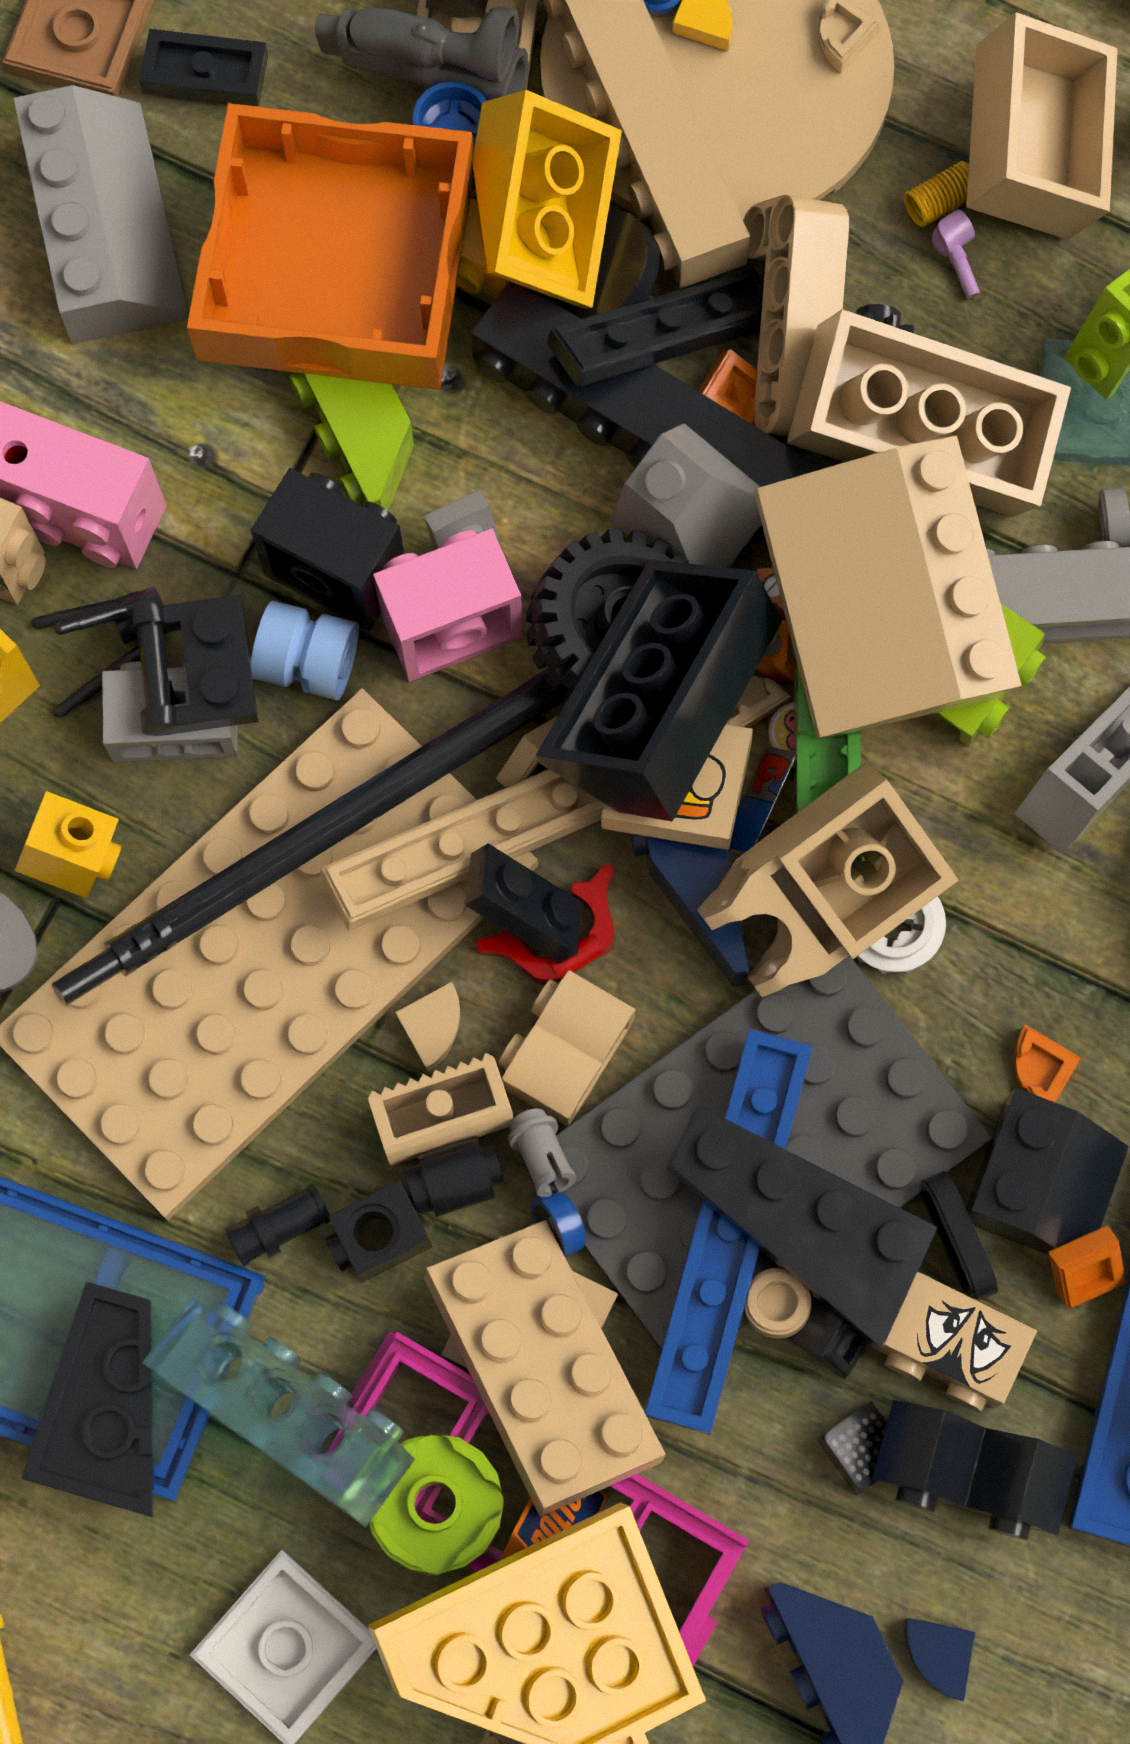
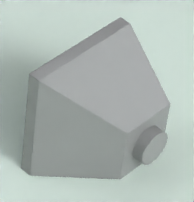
(690, 500)

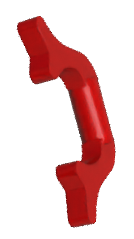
(590, 948)

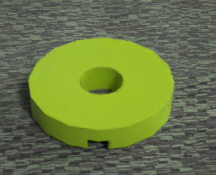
(470, 1528)

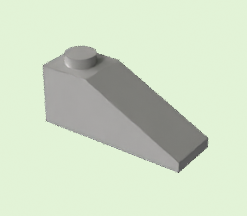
(1082, 779)

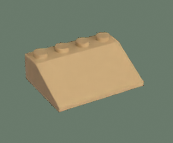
(887, 588)

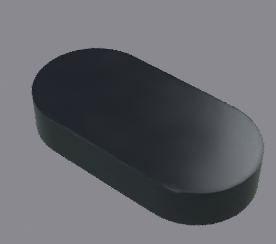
(958, 1236)

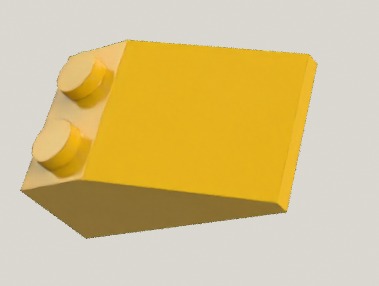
(544, 193)

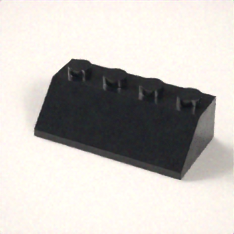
(662, 686)

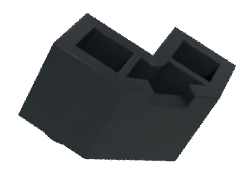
(975, 1469)

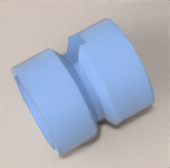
(304, 650)

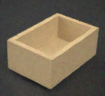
(1042, 127)

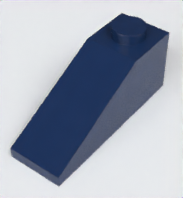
(687, 878)

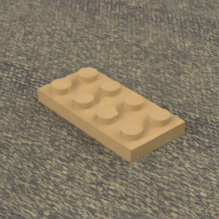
(543, 1367)

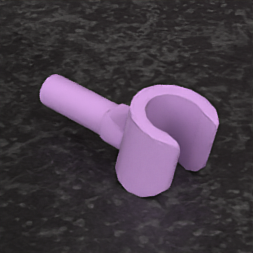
(948, 240)

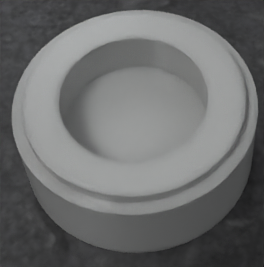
(1114, 515)

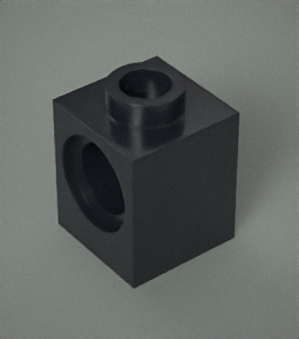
(387, 1204)

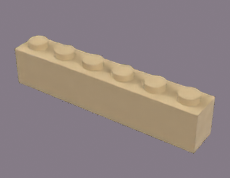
(660, 139)

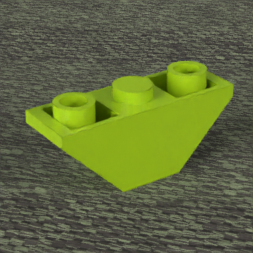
(364, 428)

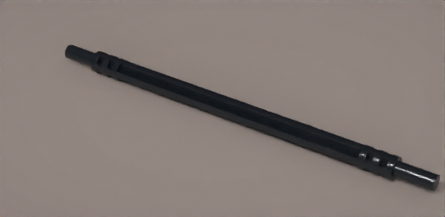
(311, 837)

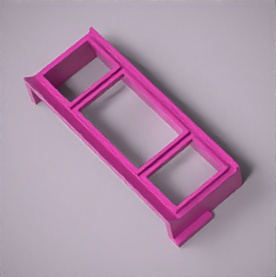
(645, 1495)

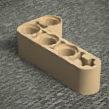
(802, 287)

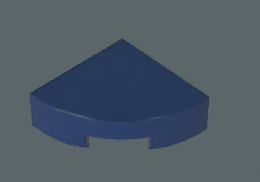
(941, 1655)

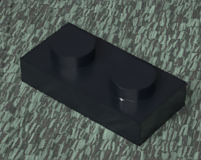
(203, 67)
(523, 903)

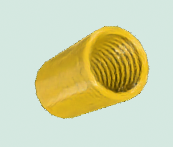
(919, 195)

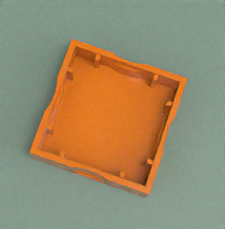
(332, 247)

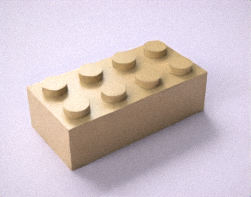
(891, 388)

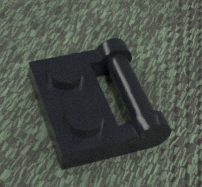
(215, 665)

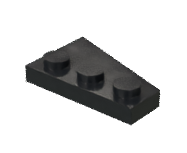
(100, 1406)

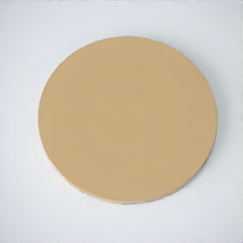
(767, 104)

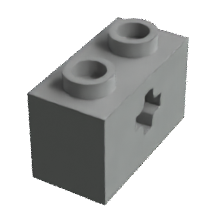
(122, 723)

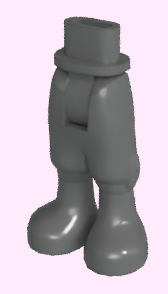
(426, 52)

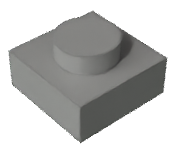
(462, 515)

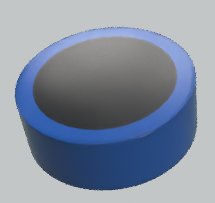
(562, 1220)

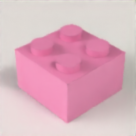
(449, 603)

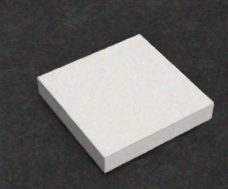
(285, 1648)

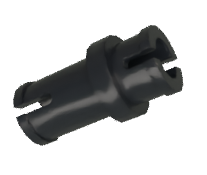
(277, 1225)

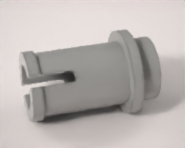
(536, 1140)

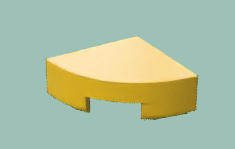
(705, 22)

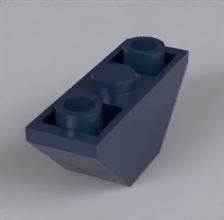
(840, 1662)

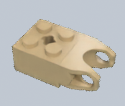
(815, 892)

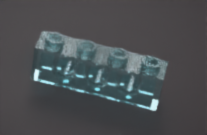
(351, 1477)

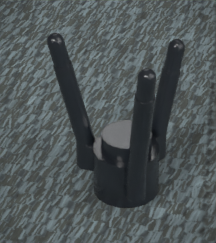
(94, 615)

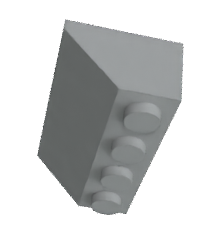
(100, 212)

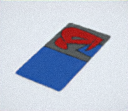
(760, 797)

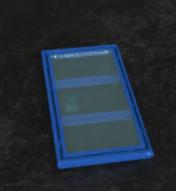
(44, 1266)

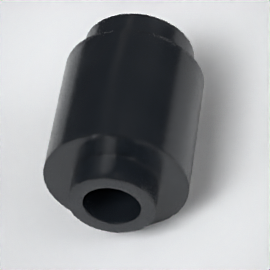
(453, 1177)

